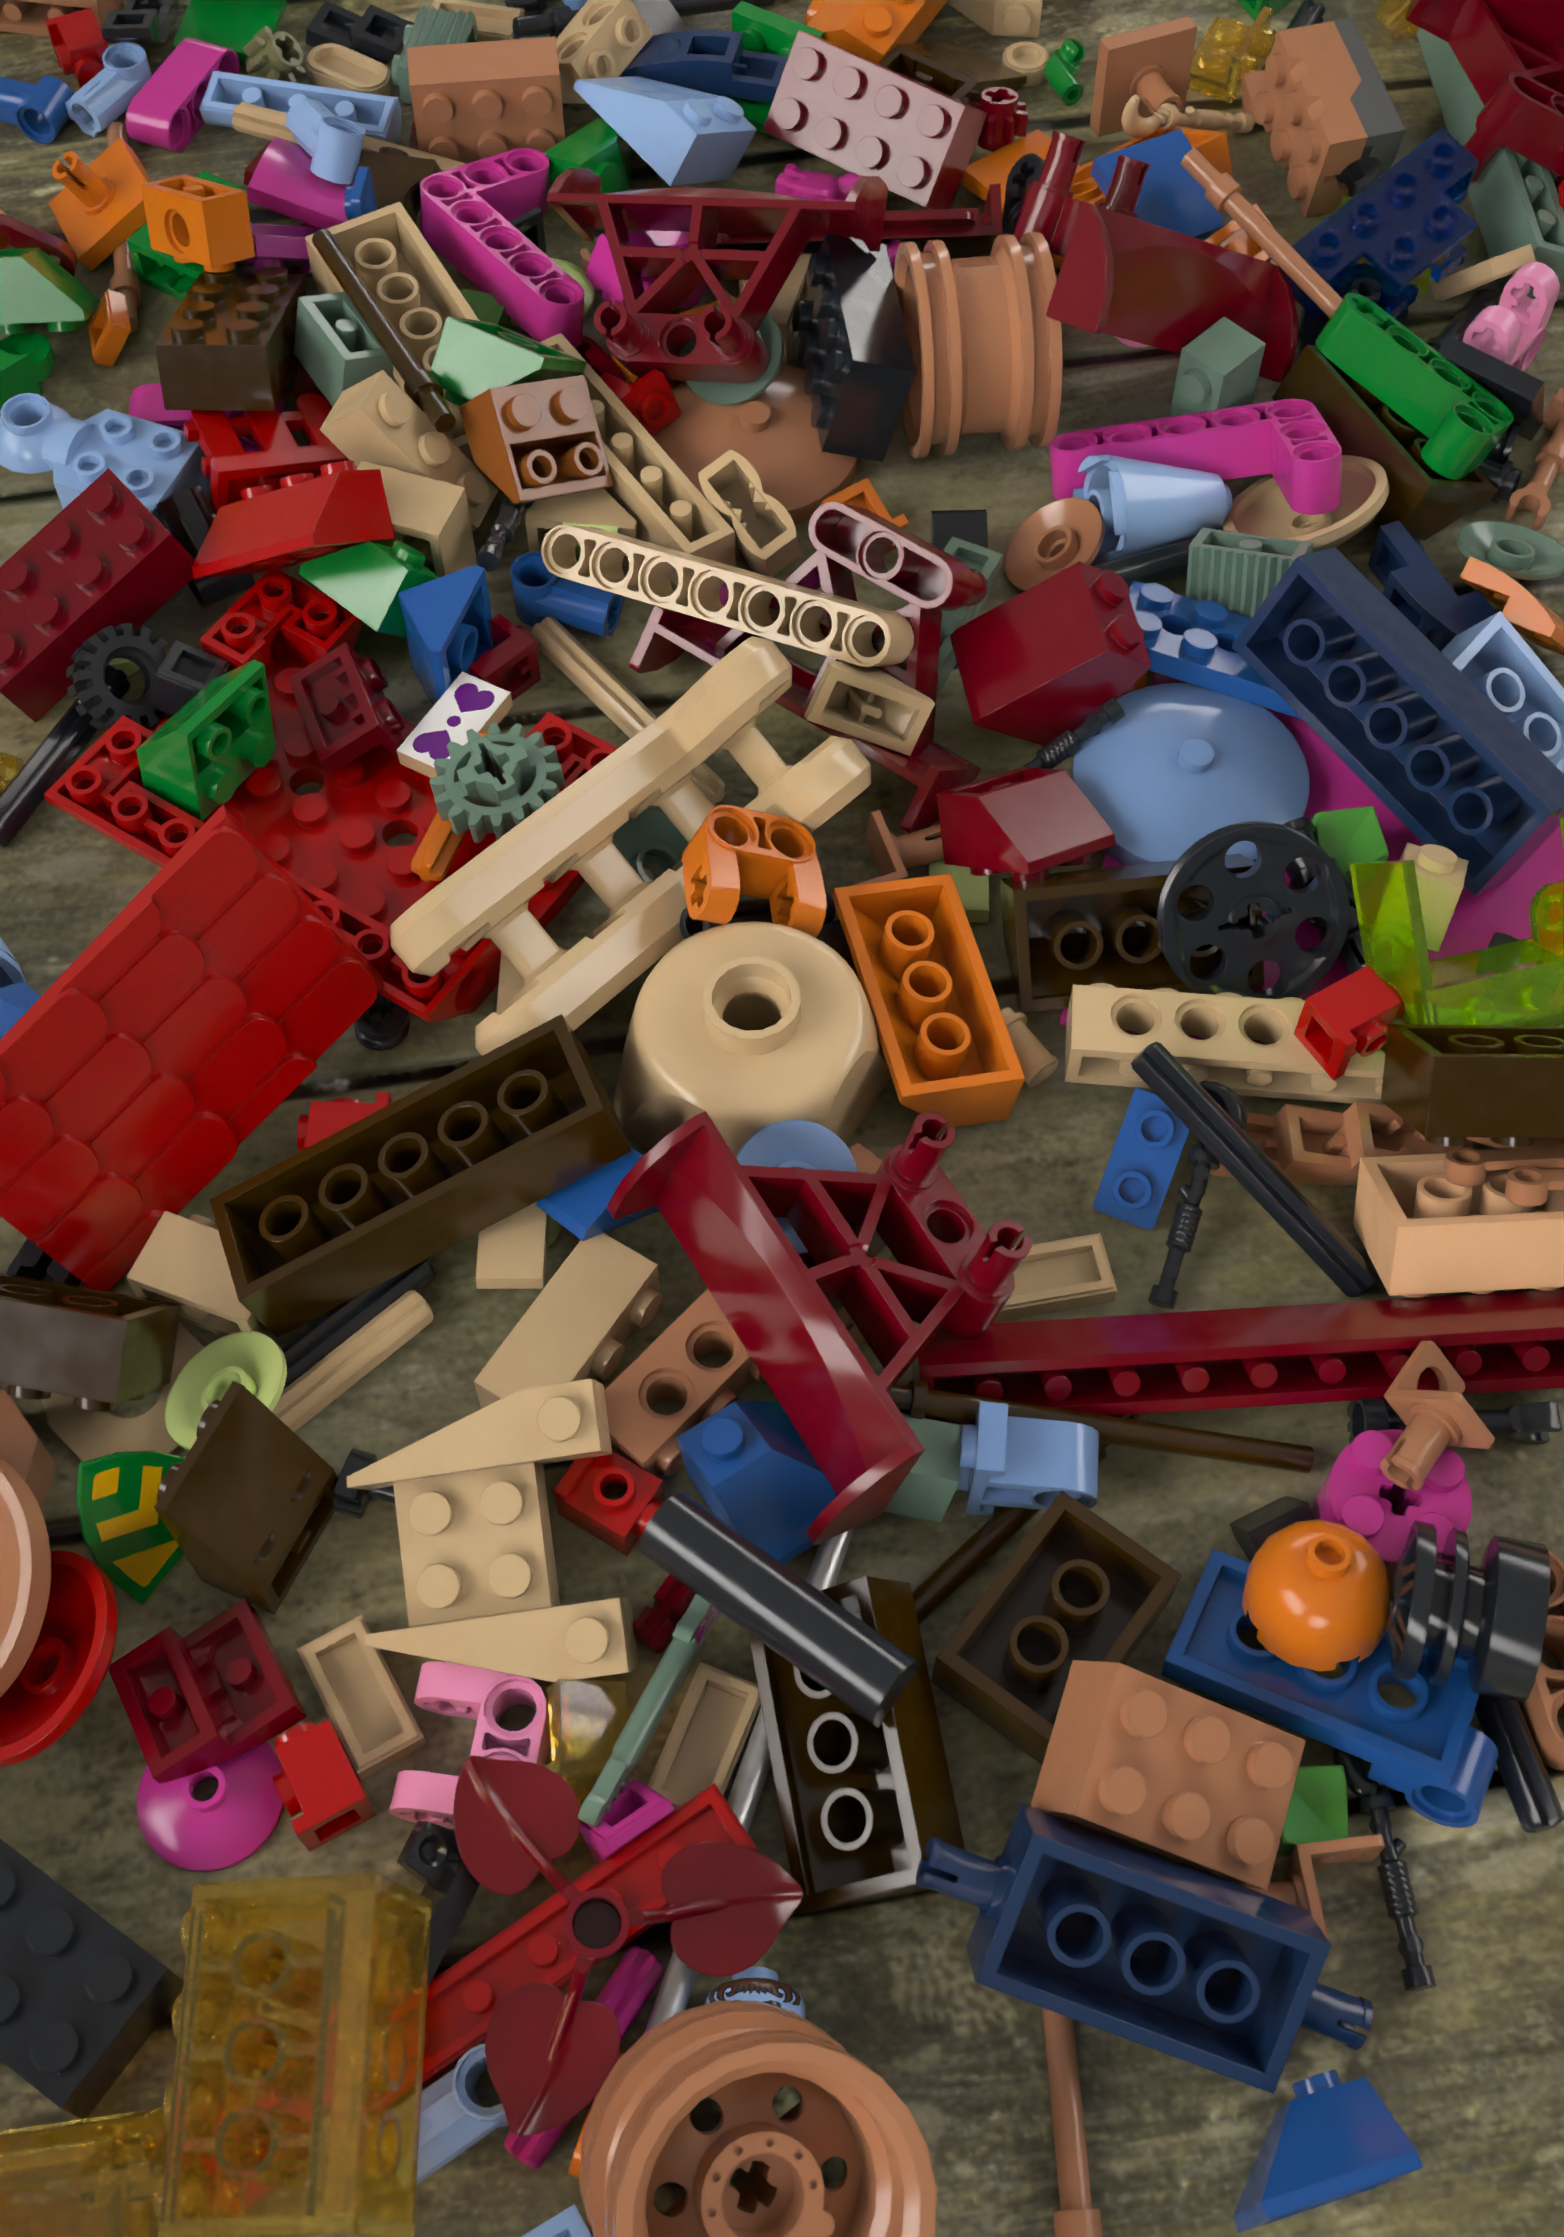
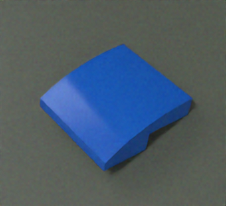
(1169, 192)

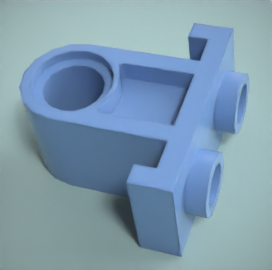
(1025, 1461)

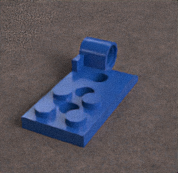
(1195, 643)
(1414, 1749)

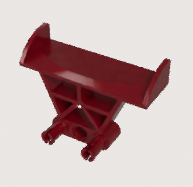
(1516, 68)
(1147, 279)
(727, 342)
(924, 576)
(782, 1311)

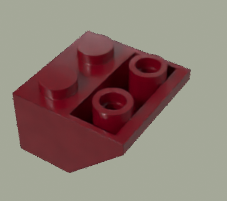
(1020, 824)

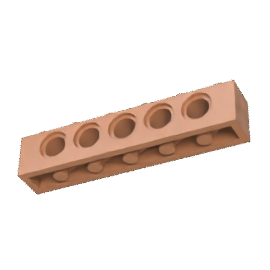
(672, 1371)

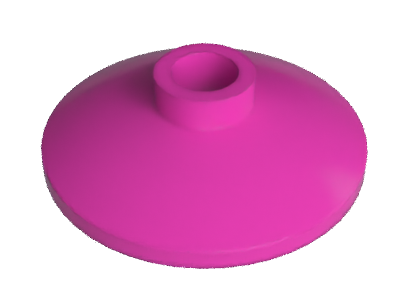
(219, 1830)

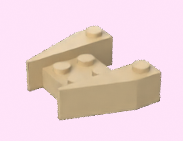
(483, 1542)

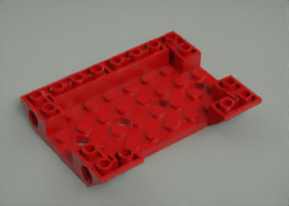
(325, 839)

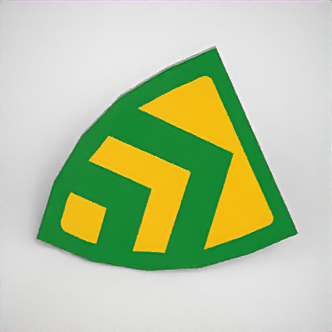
(120, 1519)

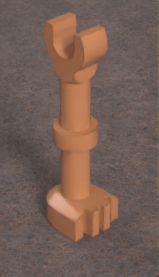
(1548, 464)

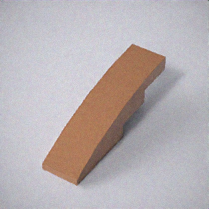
(1328, 1145)

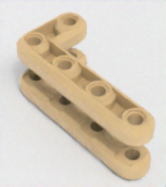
(577, 832)

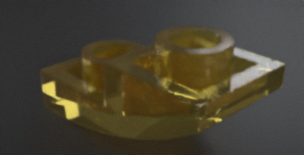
(583, 1730)

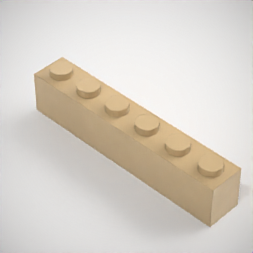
(649, 482)

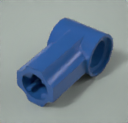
(35, 108)
(543, 595)

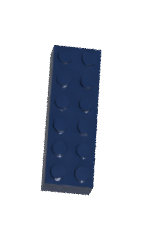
(1404, 718)

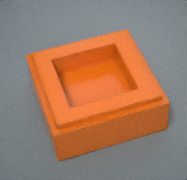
(109, 328)

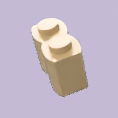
(760, 522)

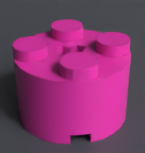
(1363, 1497)

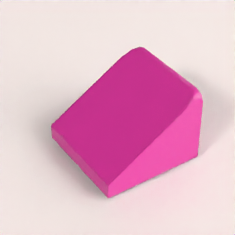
(629, 1817)

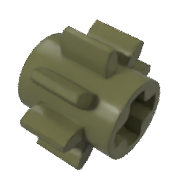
(274, 56)

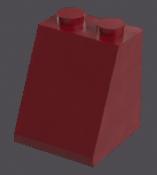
(1051, 654)

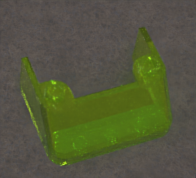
(1482, 987)

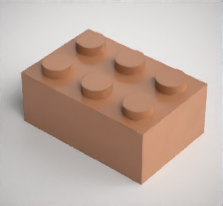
(486, 97)
(1169, 1772)

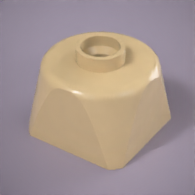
(752, 1032)

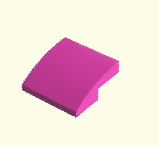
(290, 188)

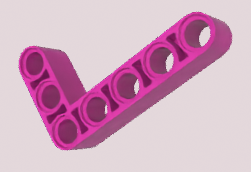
(468, 222)
(1234, 442)

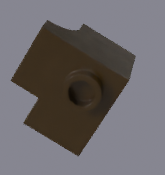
(397, 177)

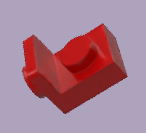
(647, 399)

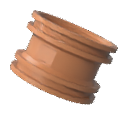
(980, 344)
(740, 2059)

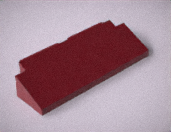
(918, 223)

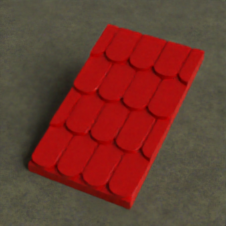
(168, 1049)

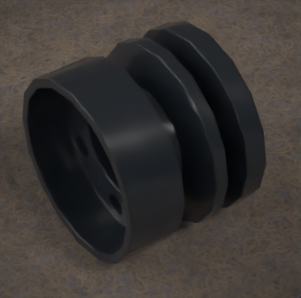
(1469, 1610)

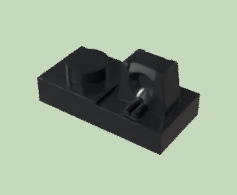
(436, 1862)

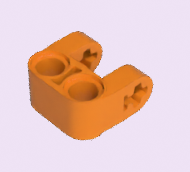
(754, 857)

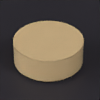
(1027, 59)

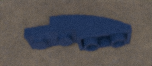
(710, 64)
(1421, 590)

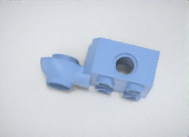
(141, 453)

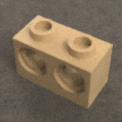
(599, 43)

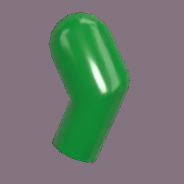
(1062, 69)

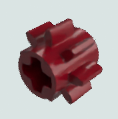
(1004, 119)

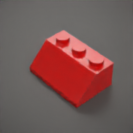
(296, 522)

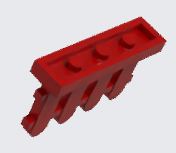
(278, 453)

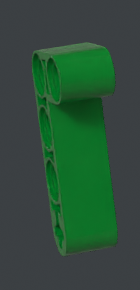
(1416, 384)

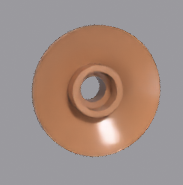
(1053, 541)

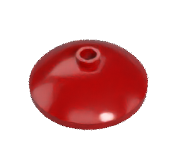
(65, 1662)

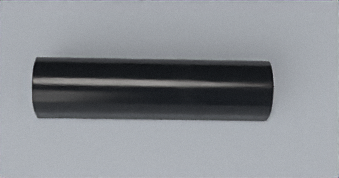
(778, 1607)

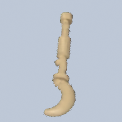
(1168, 117)

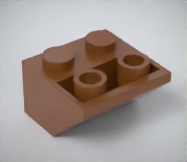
(538, 439)

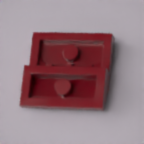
(205, 1693)

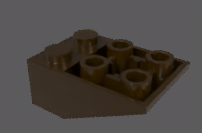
(952, 69)
(247, 1500)

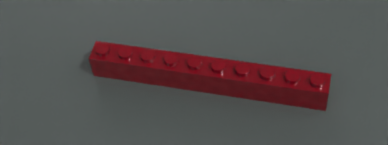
(1253, 1354)

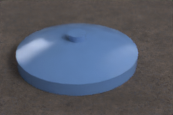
(1186, 768)

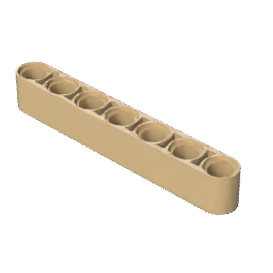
(747, 601)

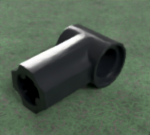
(188, 519)

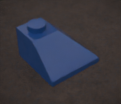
(757, 1475)
(1324, 2150)

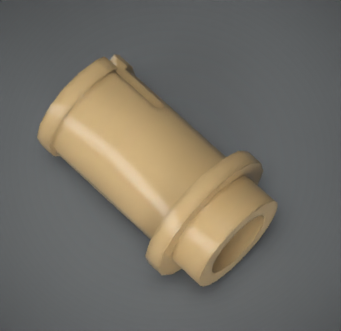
(1032, 1055)

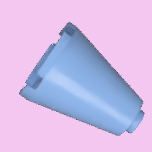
(1150, 503)

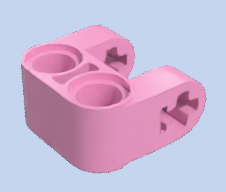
(1518, 323)
(478, 1696)

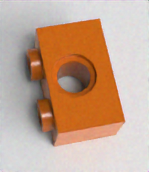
(198, 222)

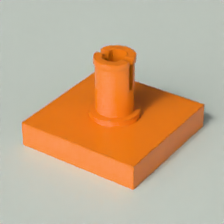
(99, 201)

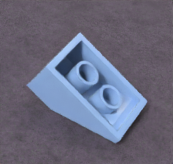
(673, 128)
(1514, 681)

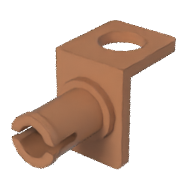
(900, 853)
(1430, 1417)
(1301, 1883)

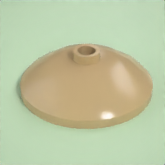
(1265, 512)

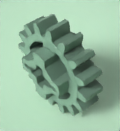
(495, 781)

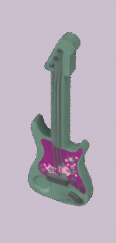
(650, 1709)

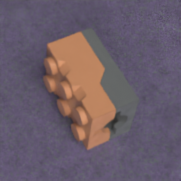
(1327, 114)

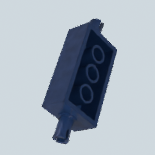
(1145, 1947)

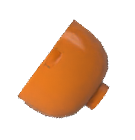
(1317, 1595)

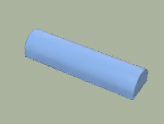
(375, 113)

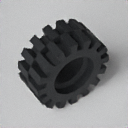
(89, 671)

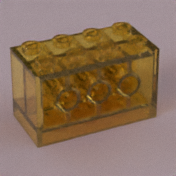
(297, 2060)

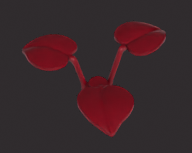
(551, 2048)

